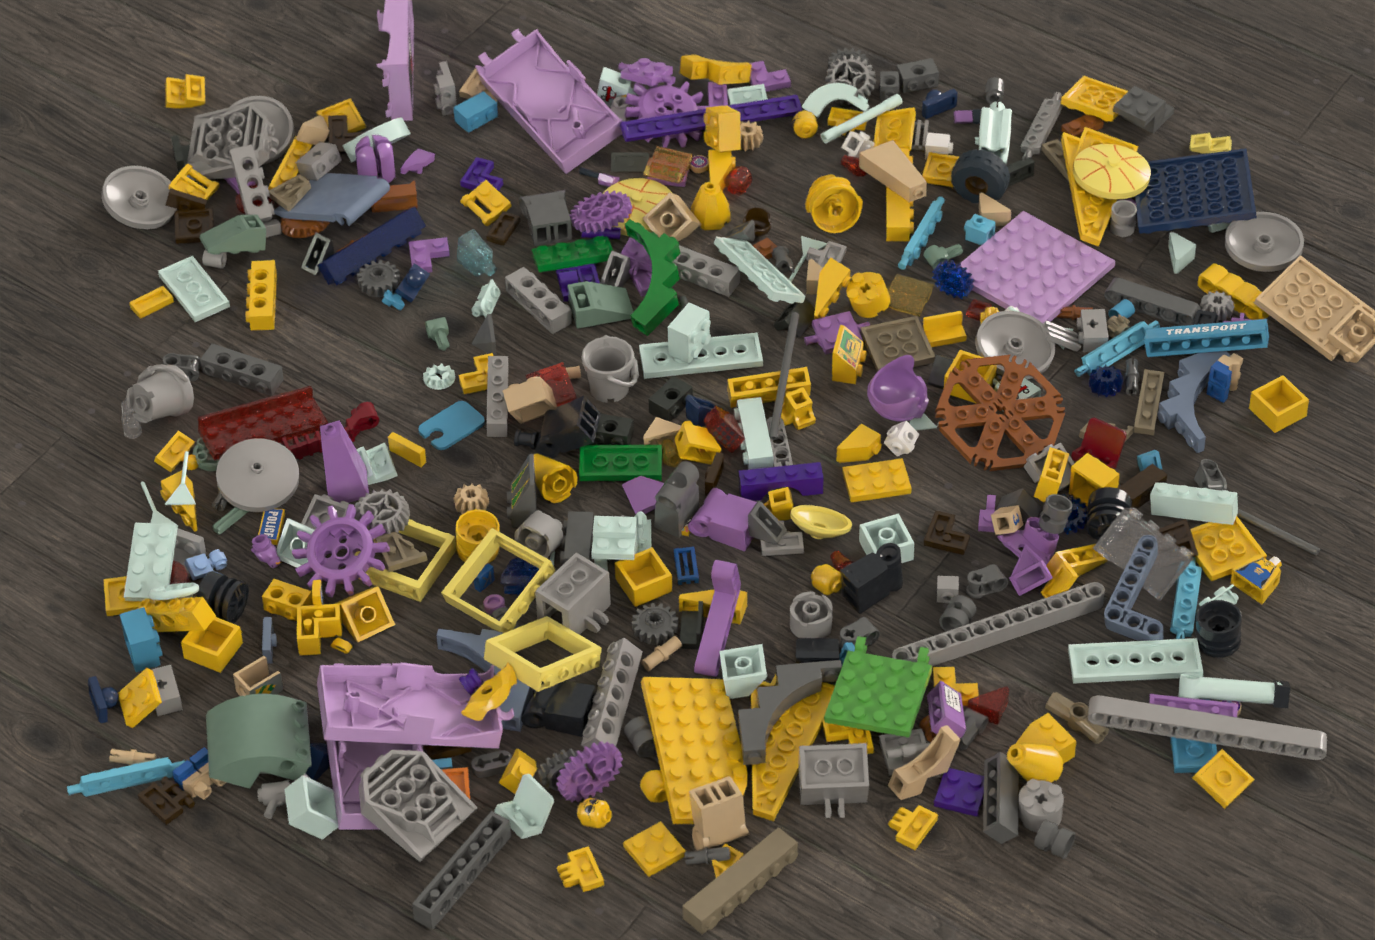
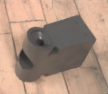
(547, 217)
(677, 499)

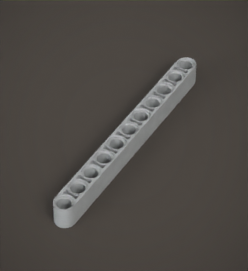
(1007, 625)
(1207, 727)

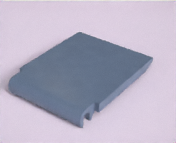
(337, 198)

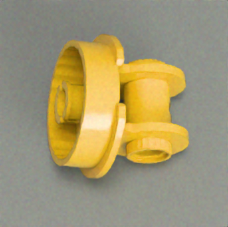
(833, 204)

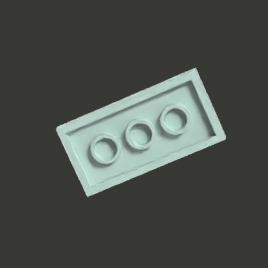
(193, 289)
(150, 559)

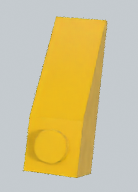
(719, 166)
(1051, 474)
(1081, 559)
(690, 602)

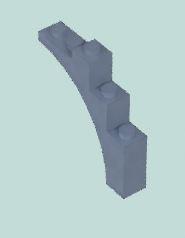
(1182, 395)
(473, 648)

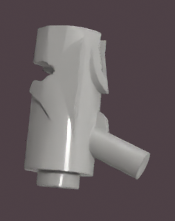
(273, 796)

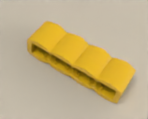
(1241, 292)

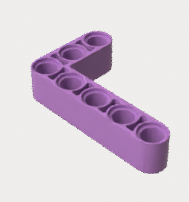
(726, 593)

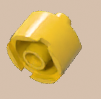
(868, 294)

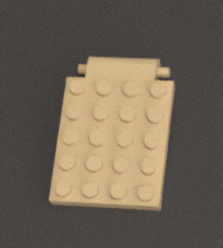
(1320, 311)

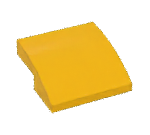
(185, 92)

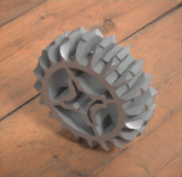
(857, 77)
(387, 508)

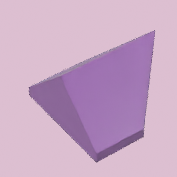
(1029, 571)

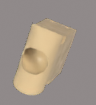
(717, 814)

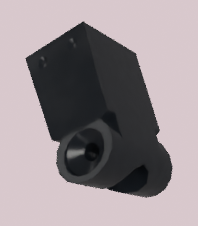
(568, 427)
(872, 577)
(560, 708)

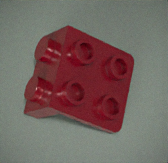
(1101, 442)

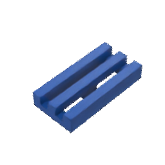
(687, 578)

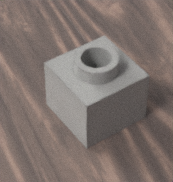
(947, 588)

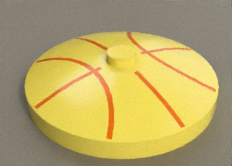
(1111, 171)
(643, 195)

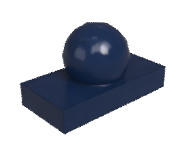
(938, 102)
(412, 282)
(101, 698)

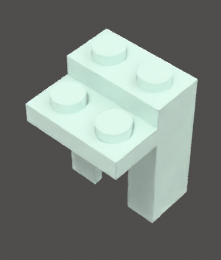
(614, 539)

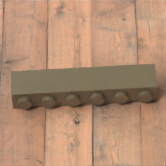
(740, 881)

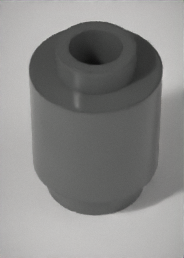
(994, 90)

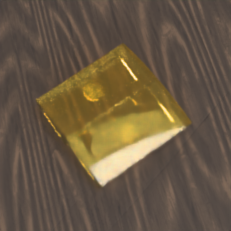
(668, 165)
(909, 294)

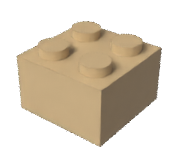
(529, 399)

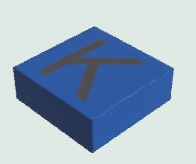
(484, 578)

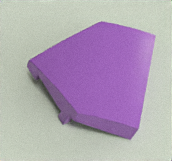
(642, 493)

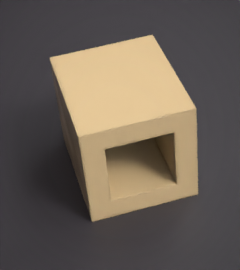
(1007, 520)

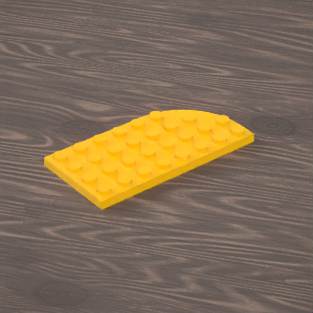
(692, 737)

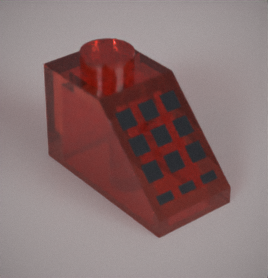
(724, 428)

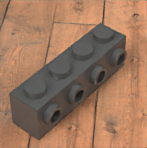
(1000, 799)

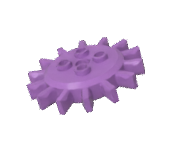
(655, 100)
(327, 540)

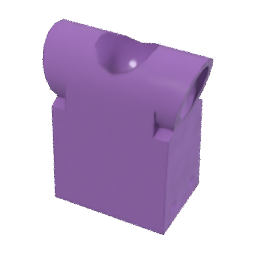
(723, 519)

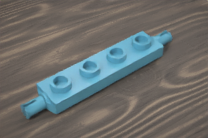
(921, 234)
(1115, 348)
(1186, 602)
(124, 777)

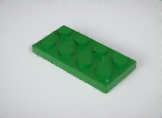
(572, 254)
(620, 462)

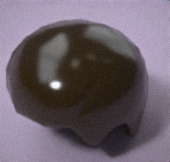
(761, 218)

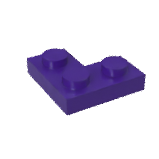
(478, 173)

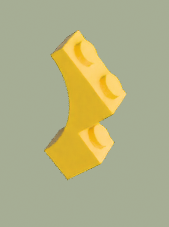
(717, 71)

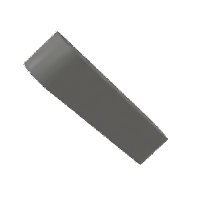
(1152, 302)

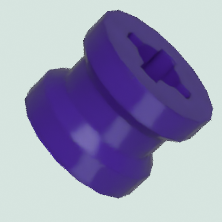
(471, 681)

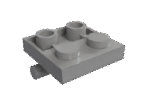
(902, 750)

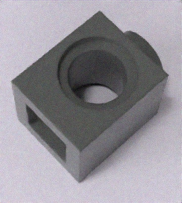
(889, 84)

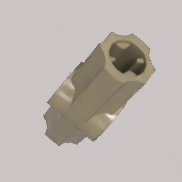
(1070, 711)

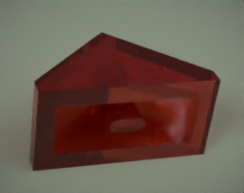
(991, 704)

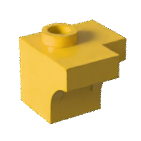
(798, 409)
(780, 503)

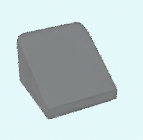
(272, 227)

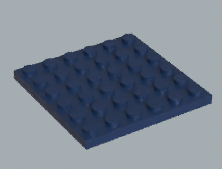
(1196, 192)

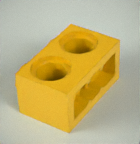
(284, 598)

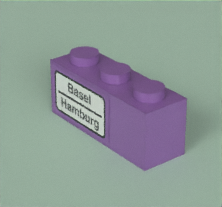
(946, 709)

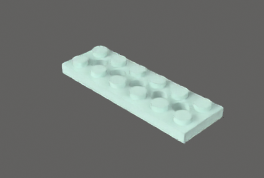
(759, 270)
(709, 363)
(1126, 670)

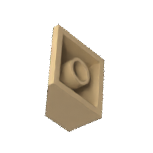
(672, 218)

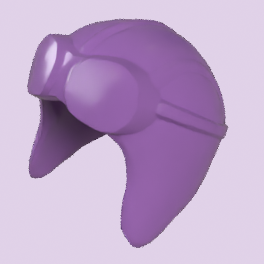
(897, 391)

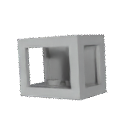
(579, 592)
(833, 775)

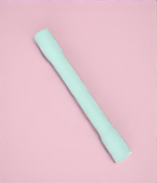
(837, 131)

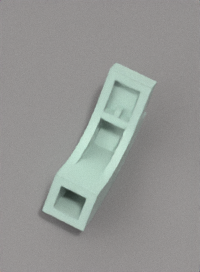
(835, 91)
(392, 130)

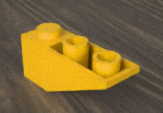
(830, 282)
(187, 512)

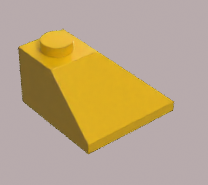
(365, 614)

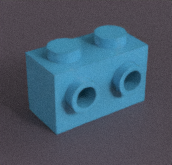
(475, 111)

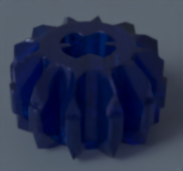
(1105, 381)

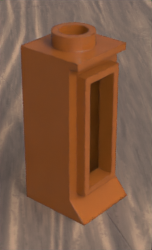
(397, 198)

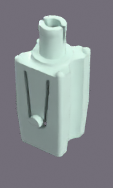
(995, 130)

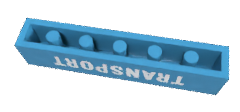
(1206, 338)

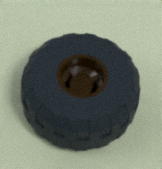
(980, 173)

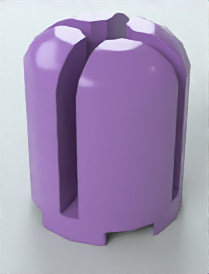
(375, 161)

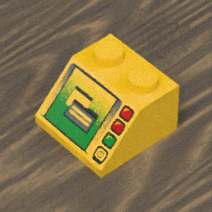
(847, 357)

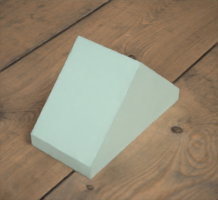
(1181, 251)

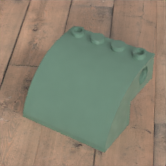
(257, 736)

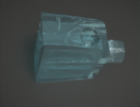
(475, 254)

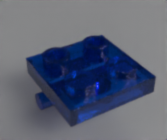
(517, 572)

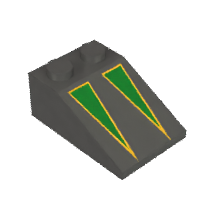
(522, 493)

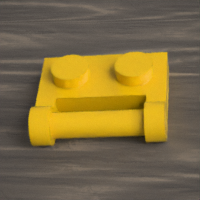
(186, 185)
(490, 198)

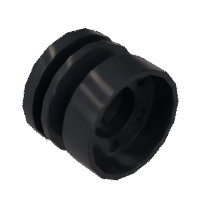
(1104, 508)
(224, 595)
(1218, 628)

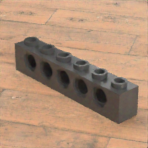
(461, 870)

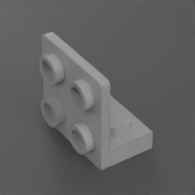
(187, 546)

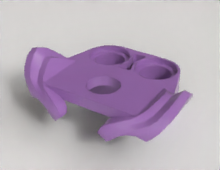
(1035, 537)

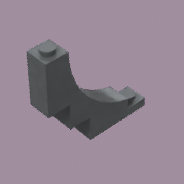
(793, 685)

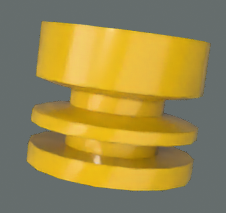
(472, 529)

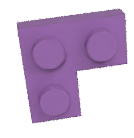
(771, 80)
(423, 250)

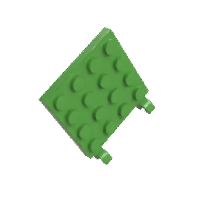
(879, 691)

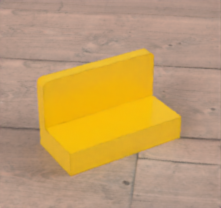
(944, 329)

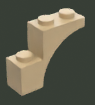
(934, 760)

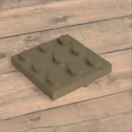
(897, 338)

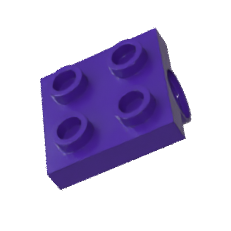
(576, 275)

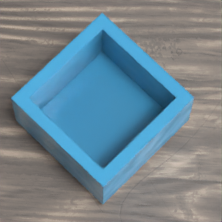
(141, 639)

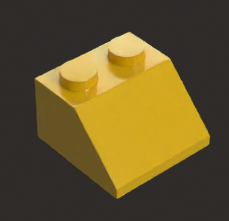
(1050, 732)

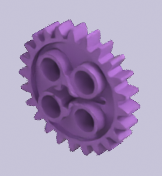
(601, 211)
(577, 782)

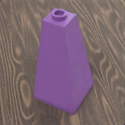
(343, 465)

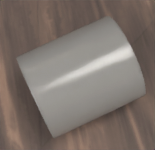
(213, 260)

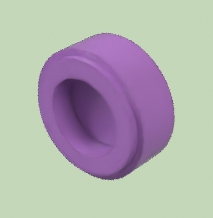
(493, 602)

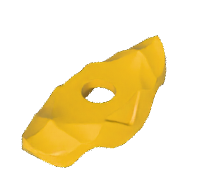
(484, 700)

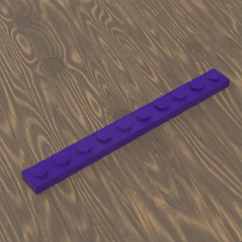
(694, 120)

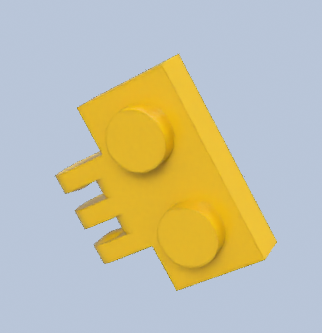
(838, 116)
(912, 826)
(581, 870)

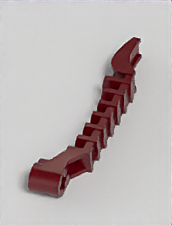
(362, 418)

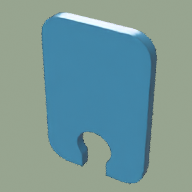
(455, 424)

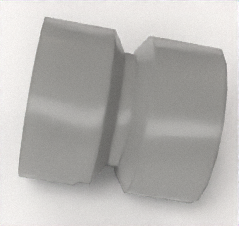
(1123, 218)

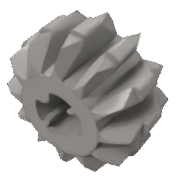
(1218, 303)

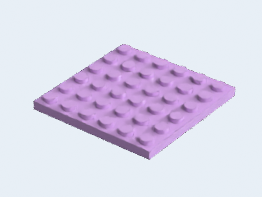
(1035, 268)

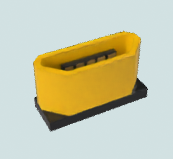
(342, 644)

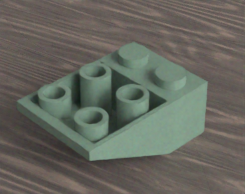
(236, 235)
(598, 303)

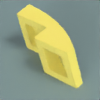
(1205, 144)

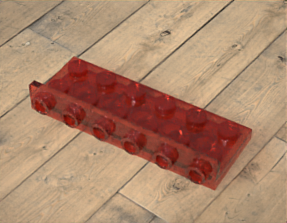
(268, 418)

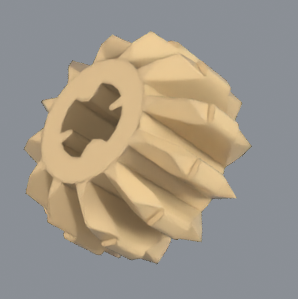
(750, 135)
(471, 498)

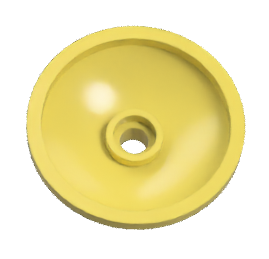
(820, 521)

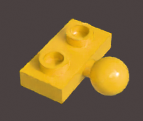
(174, 452)

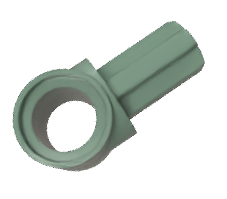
(936, 254)
(438, 331)

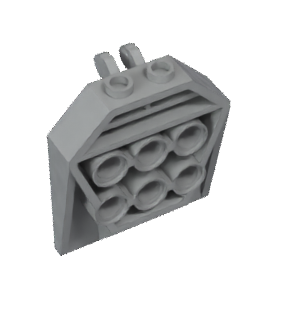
(228, 129)
(412, 801)

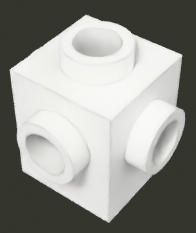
(857, 143)
(901, 438)

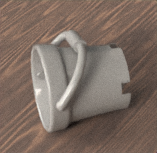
(608, 367)
(161, 394)

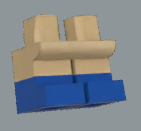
(1224, 376)
(194, 775)

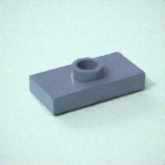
(269, 639)

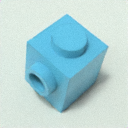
(979, 229)

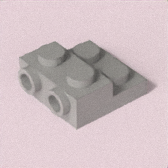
(445, 90)
(1036, 462)
(319, 508)

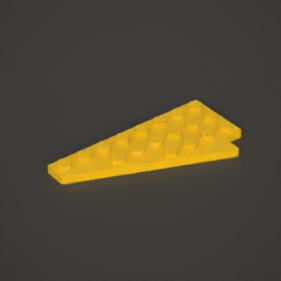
(1090, 210)
(793, 729)

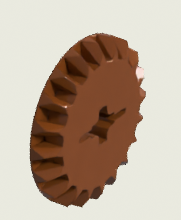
(302, 228)

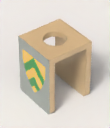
(254, 673)

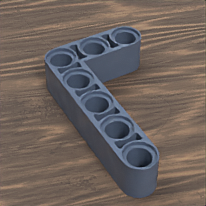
(1131, 592)

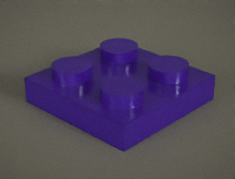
(960, 792)

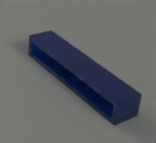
(371, 246)

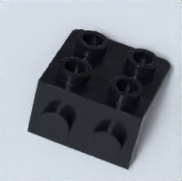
(816, 650)

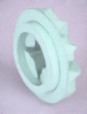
(434, 381)

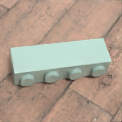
(754, 428)
(1194, 503)

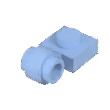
(200, 566)

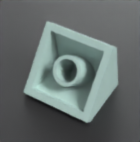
(290, 541)

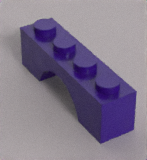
(804, 477)

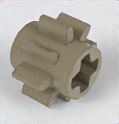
(1117, 325)

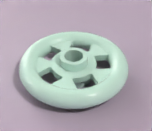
(173, 591)

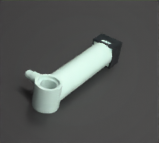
(1200, 687)

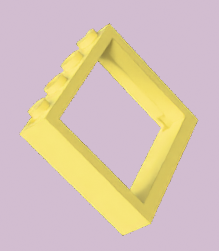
(476, 563)
(406, 586)
(502, 650)

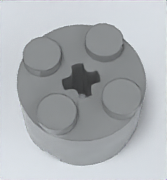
(540, 533)
(811, 616)
(1040, 802)

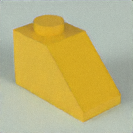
(859, 445)
(518, 766)

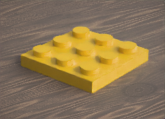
(1093, 98)
(1224, 547)

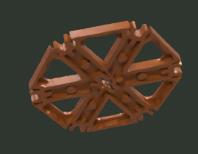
(985, 412)

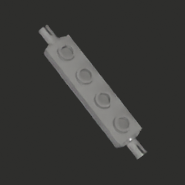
(1042, 126)

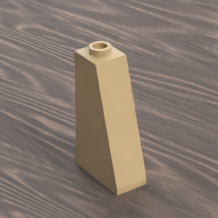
(893, 170)

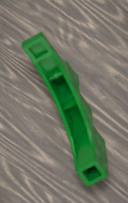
(660, 296)

